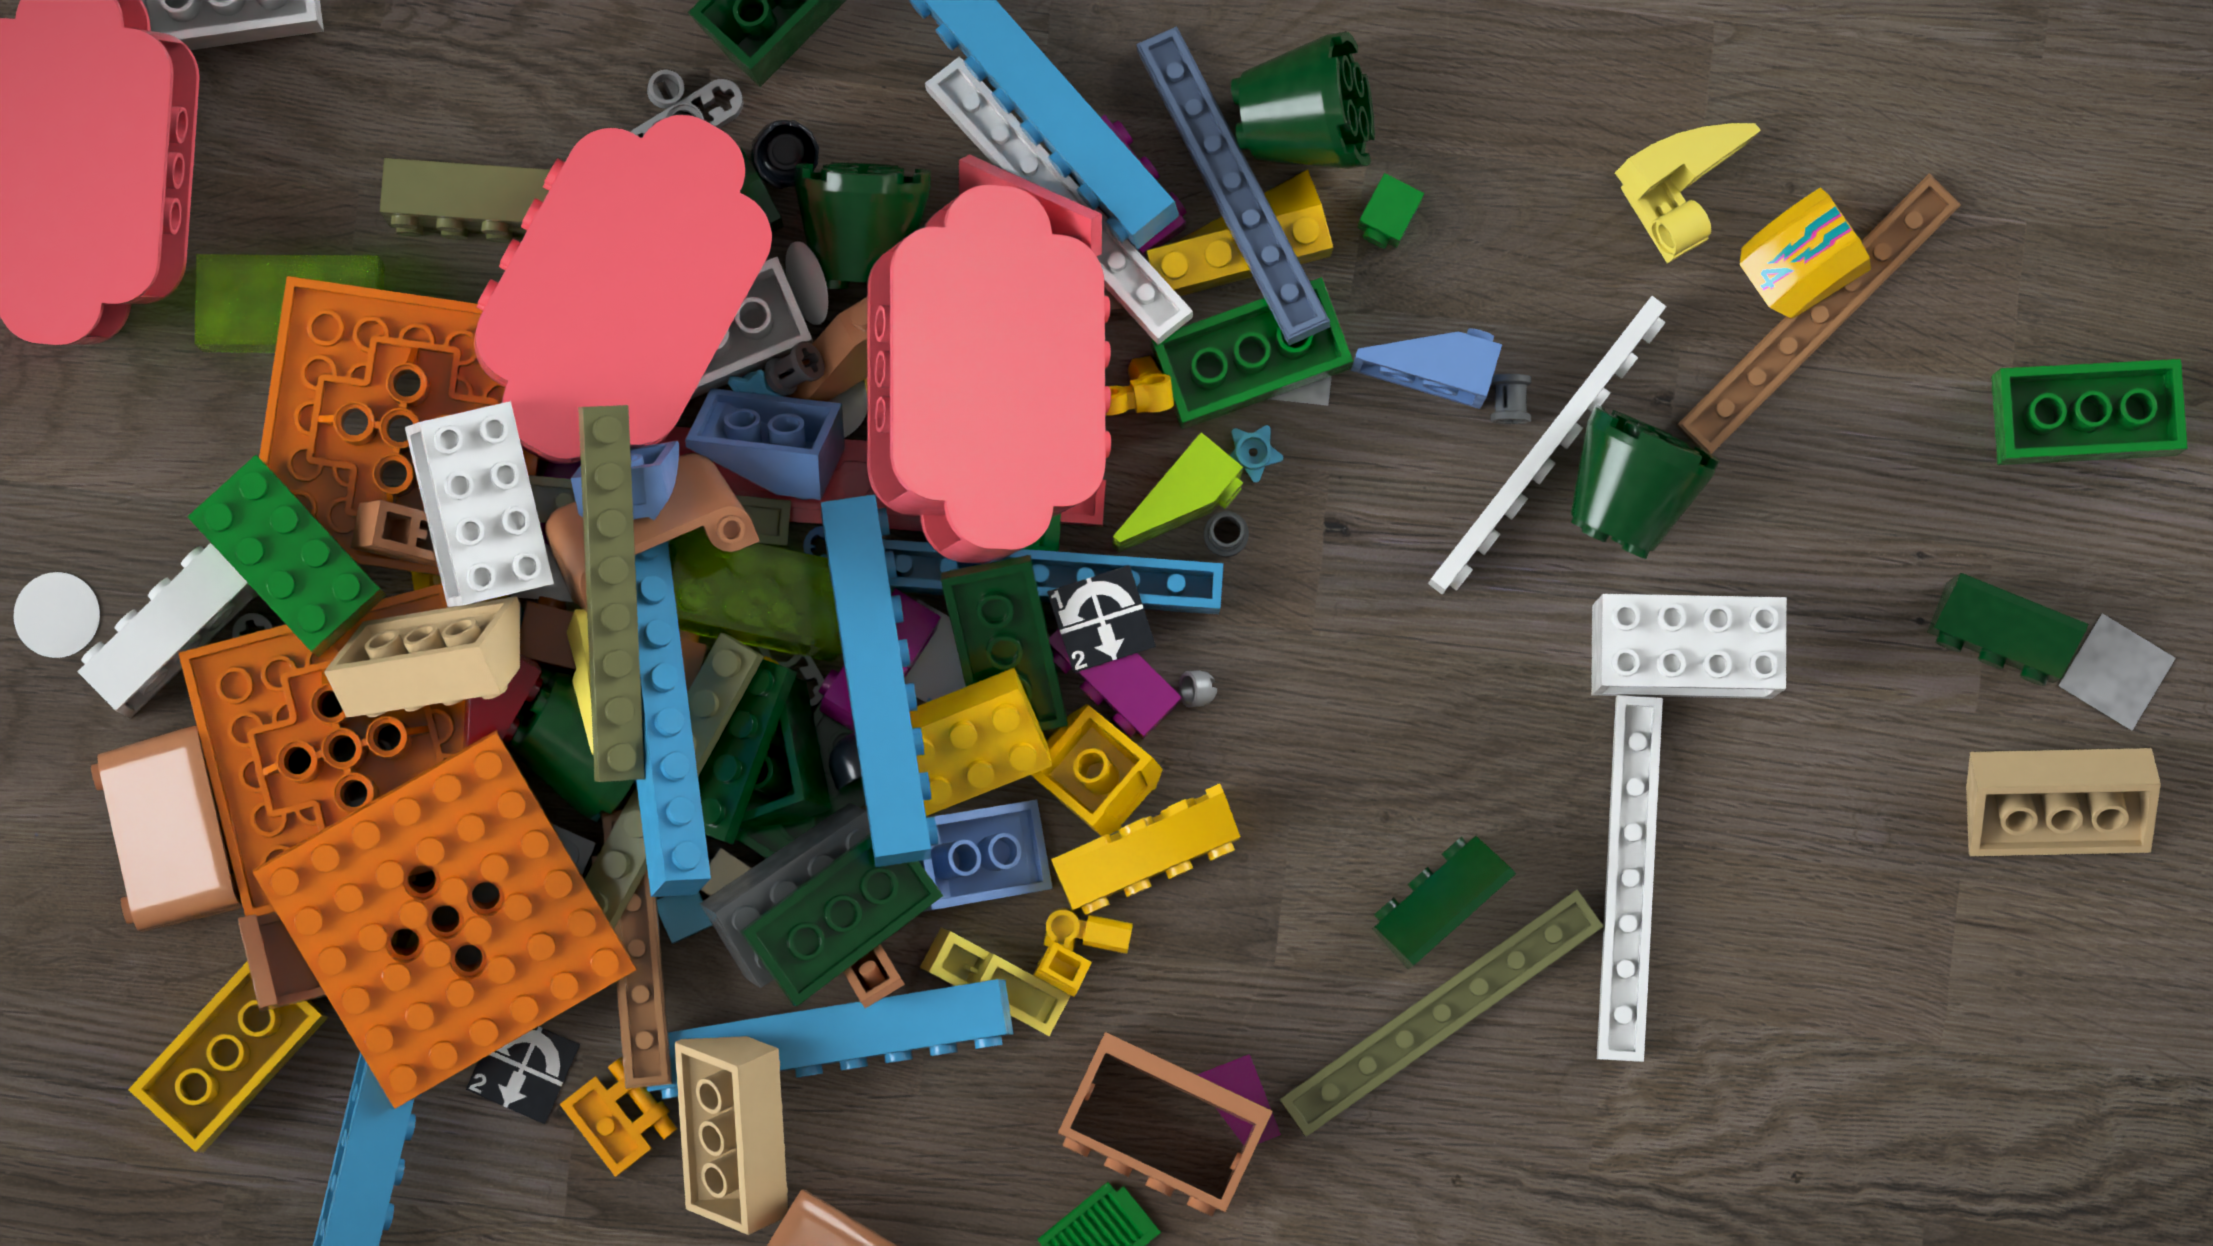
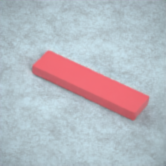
(1064, 214)

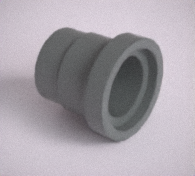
(1225, 549)

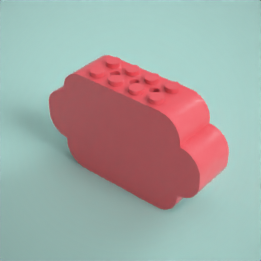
(91, 166)
(622, 282)
(986, 374)

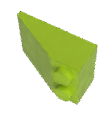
(1188, 491)

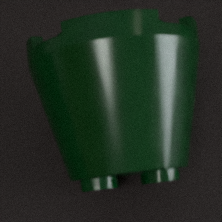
(1307, 106)
(857, 214)
(1635, 481)
(557, 747)

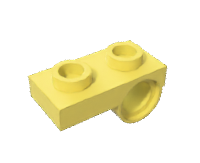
(1671, 221)

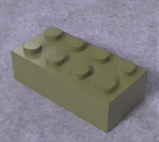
(458, 198)

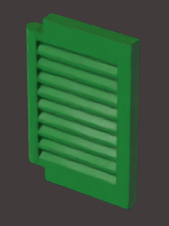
(1103, 1220)

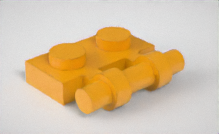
(608, 1127)

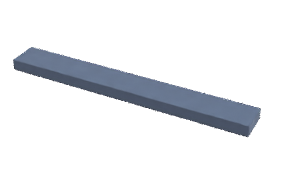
(1233, 186)

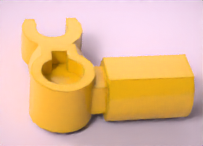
(1147, 391)
(1097, 932)

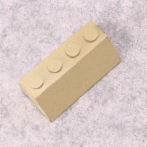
(428, 658)
(2061, 802)
(732, 1131)

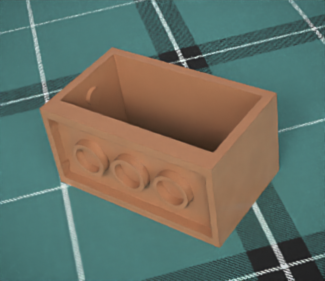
(1185, 1082)

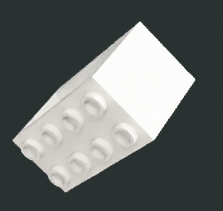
(479, 504)
(1689, 646)

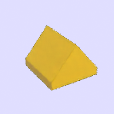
(1062, 968)

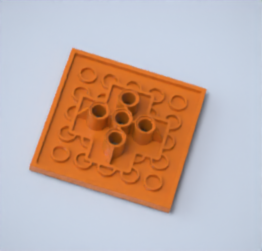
(343, 355)
(262, 702)
(418, 1007)

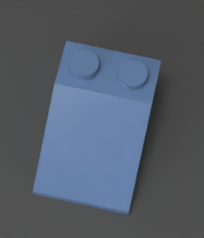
(1442, 365)
(771, 440)
(988, 854)

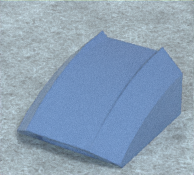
(652, 475)

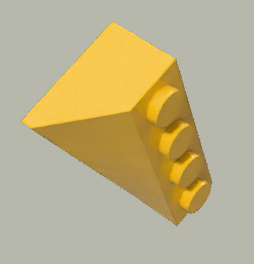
(1213, 258)
(1146, 850)

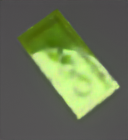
(243, 294)
(755, 596)

